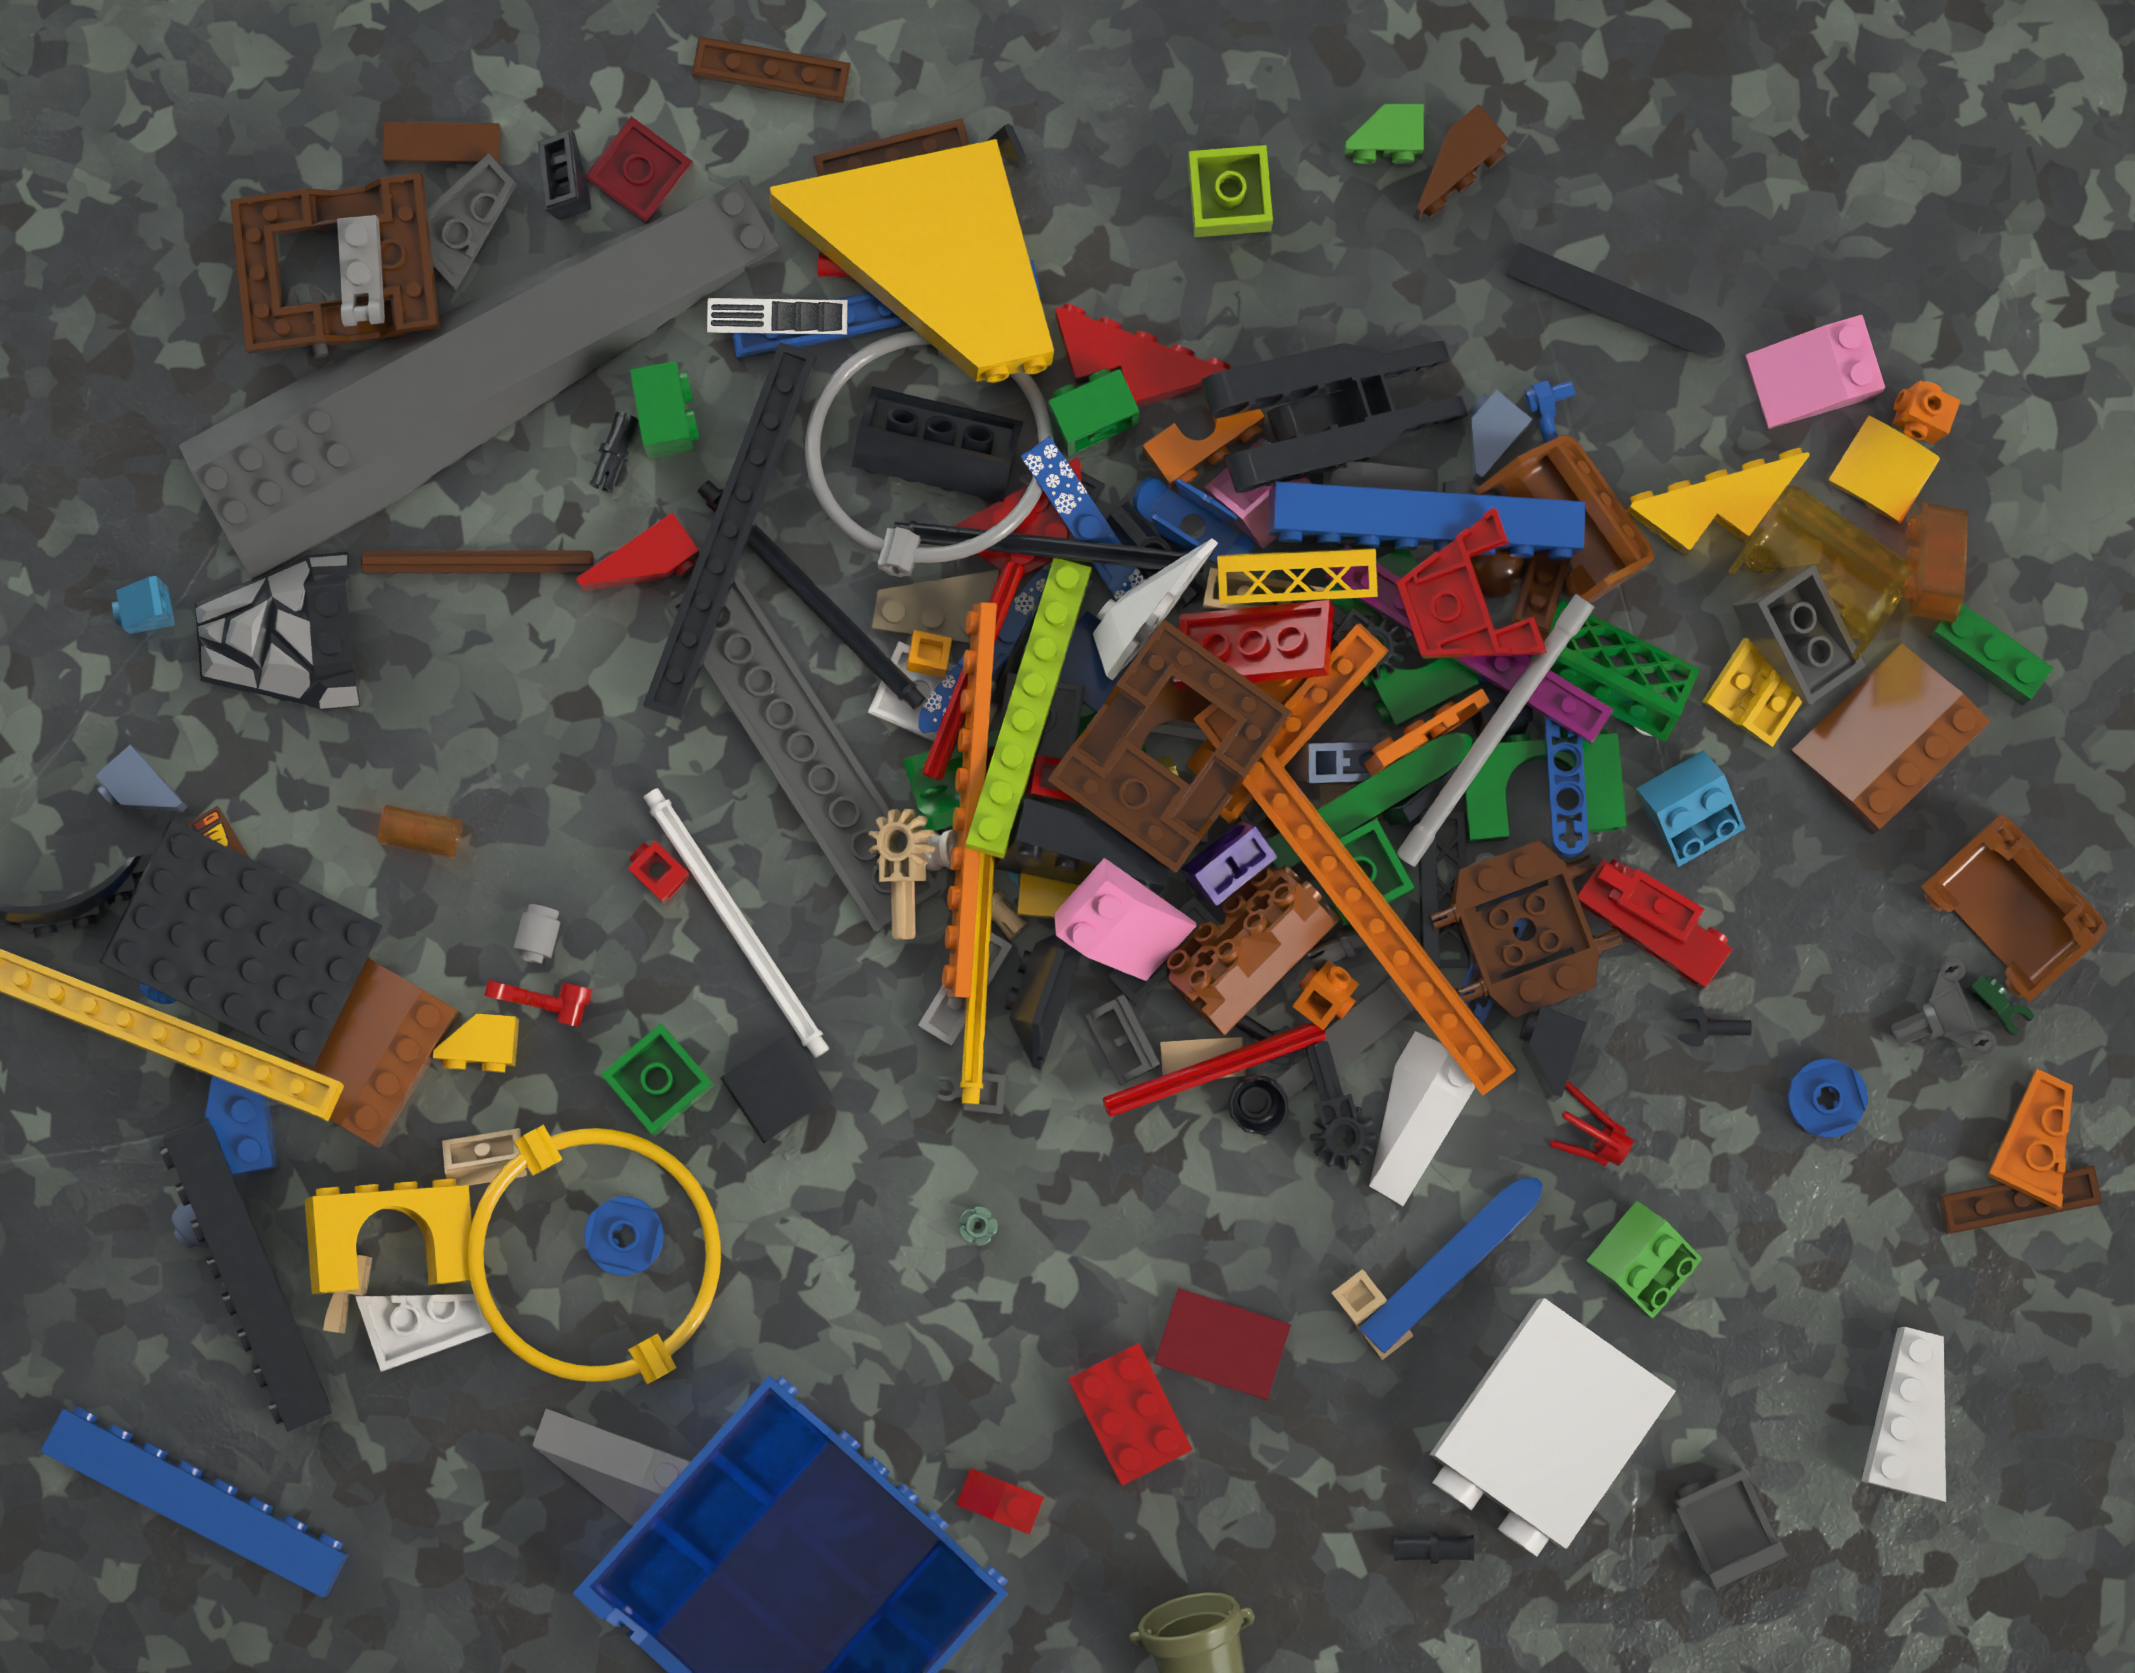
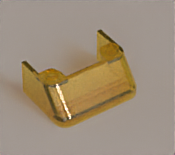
(1855, 567)

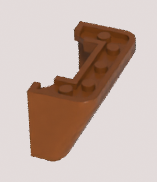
(2017, 906)

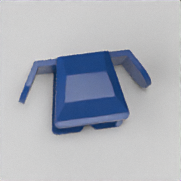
(1168, 509)

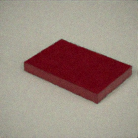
(1222, 1344)

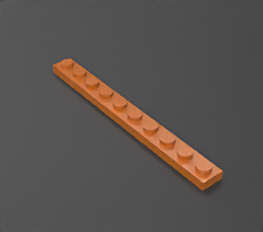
(969, 781)

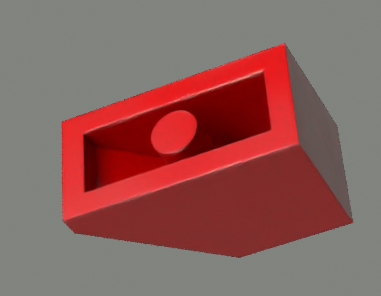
(1000, 1501)

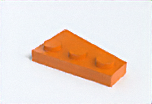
(1419, 733)
(2035, 1142)

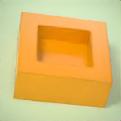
(929, 654)

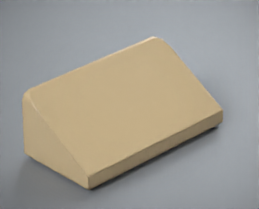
(479, 1157)

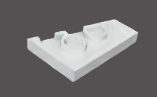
(419, 1325)

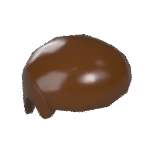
(1498, 573)

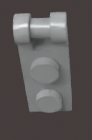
(360, 269)

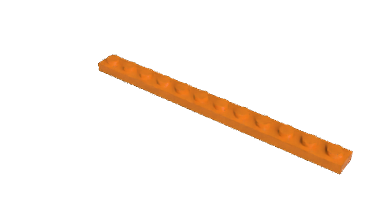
(1368, 912)

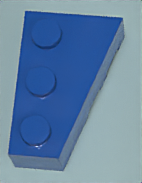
(242, 1128)

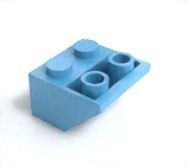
(1691, 807)

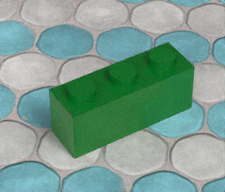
(1992, 654)

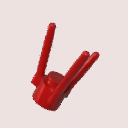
(1611, 1144)

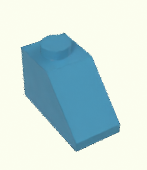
(143, 606)

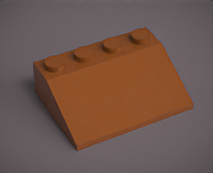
(1890, 737)
(381, 1049)

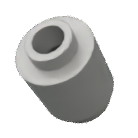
(537, 933)

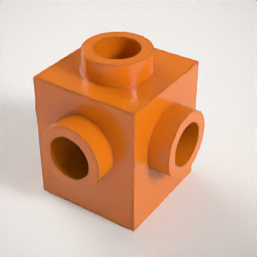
(1925, 412)
(1326, 994)

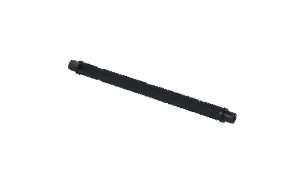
(1051, 547)
(825, 608)

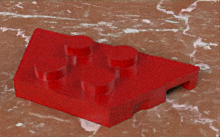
(1041, 521)

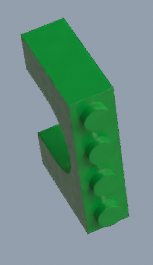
(1417, 691)
(1486, 795)

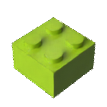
(1230, 191)

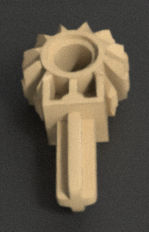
(902, 867)

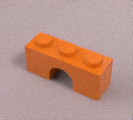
(1179, 457)

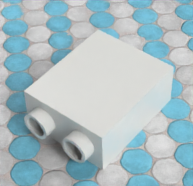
(1548, 1428)

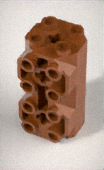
(1264, 935)

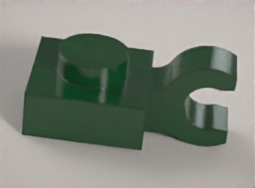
(1991, 997)

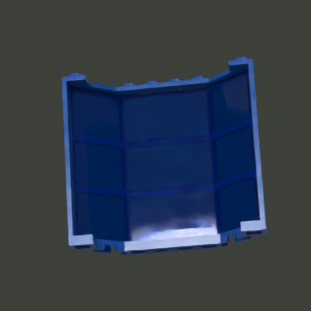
(790, 1559)

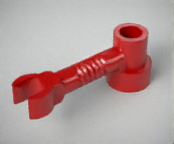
(569, 1003)

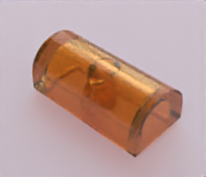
(420, 831)

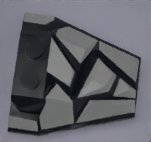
(284, 634)

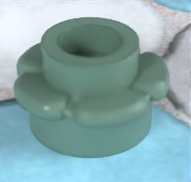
(981, 1236)

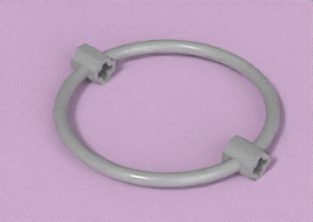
(901, 546)

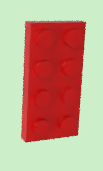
(1266, 640)

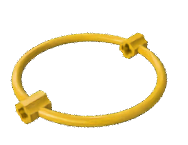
(651, 1356)

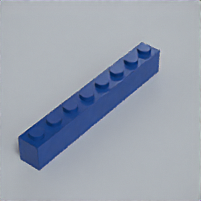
(1420, 518)
(196, 1502)

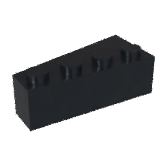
(1070, 846)

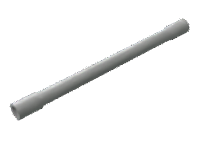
(1424, 832)

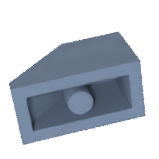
(1493, 431)
(137, 784)

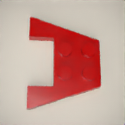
(1449, 606)

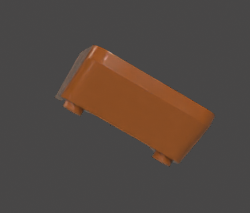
(1612, 540)

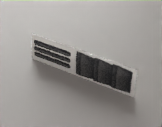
(777, 316)

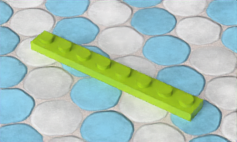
(1028, 708)

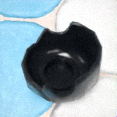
(1258, 1105)

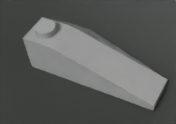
(609, 1466)

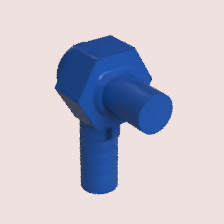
(1542, 399)

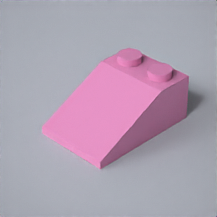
(1815, 372)
(1121, 922)

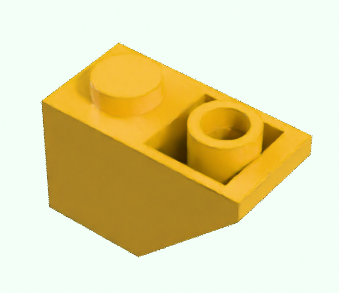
(483, 1041)

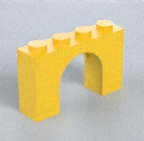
(336, 1219)

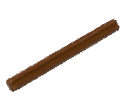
(475, 561)

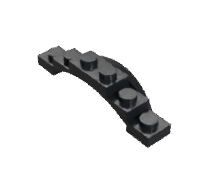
(78, 910)

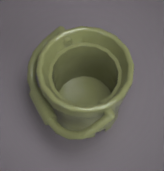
(1195, 1634)

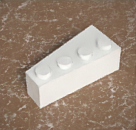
(1910, 1420)

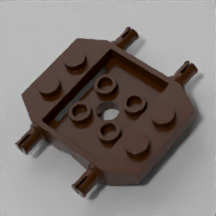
(1556, 925)

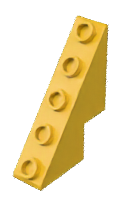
(1731, 500)

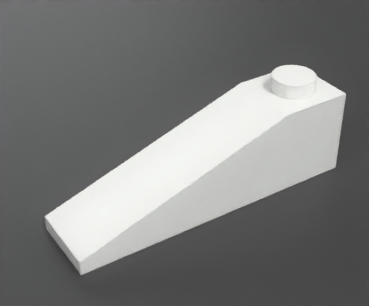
(1137, 614)
(1420, 1110)

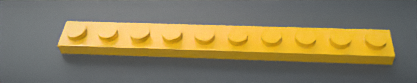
(168, 1036)

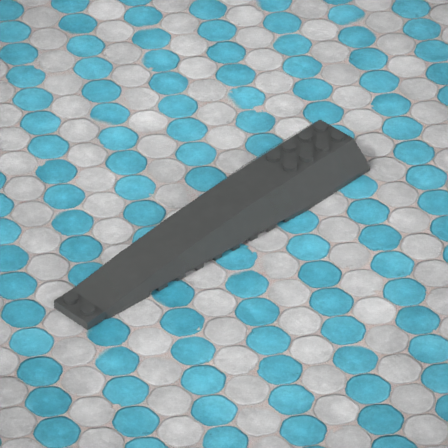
(421, 401)

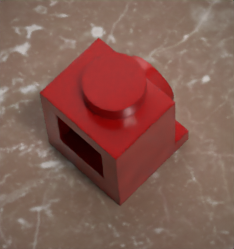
(673, 877)

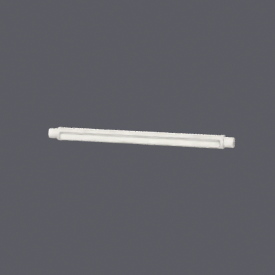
(736, 923)

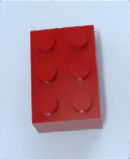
(1130, 1414)

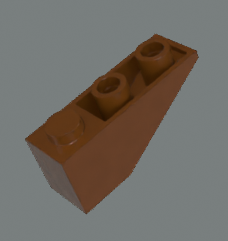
(1466, 149)

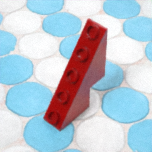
(1148, 367)

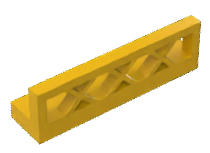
(1297, 560)

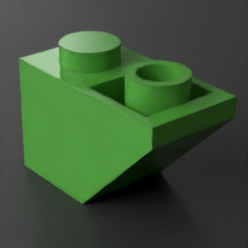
(1392, 133)

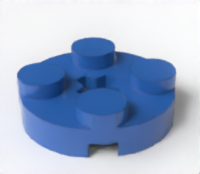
(1838, 1078)
(612, 1216)

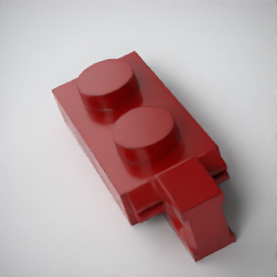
(1652, 901)

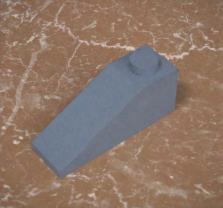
(1332, 761)

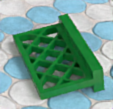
(1631, 701)

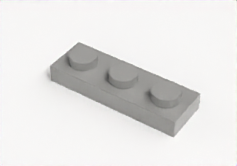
(947, 1014)

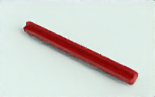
(953, 718)
(1213, 1069)

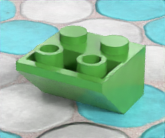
(1644, 1259)

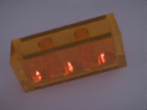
(1936, 562)

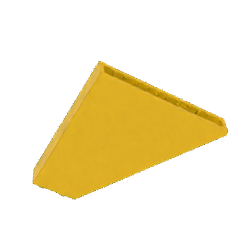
(937, 249)

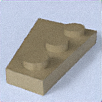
(933, 605)

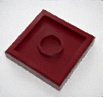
(639, 170)

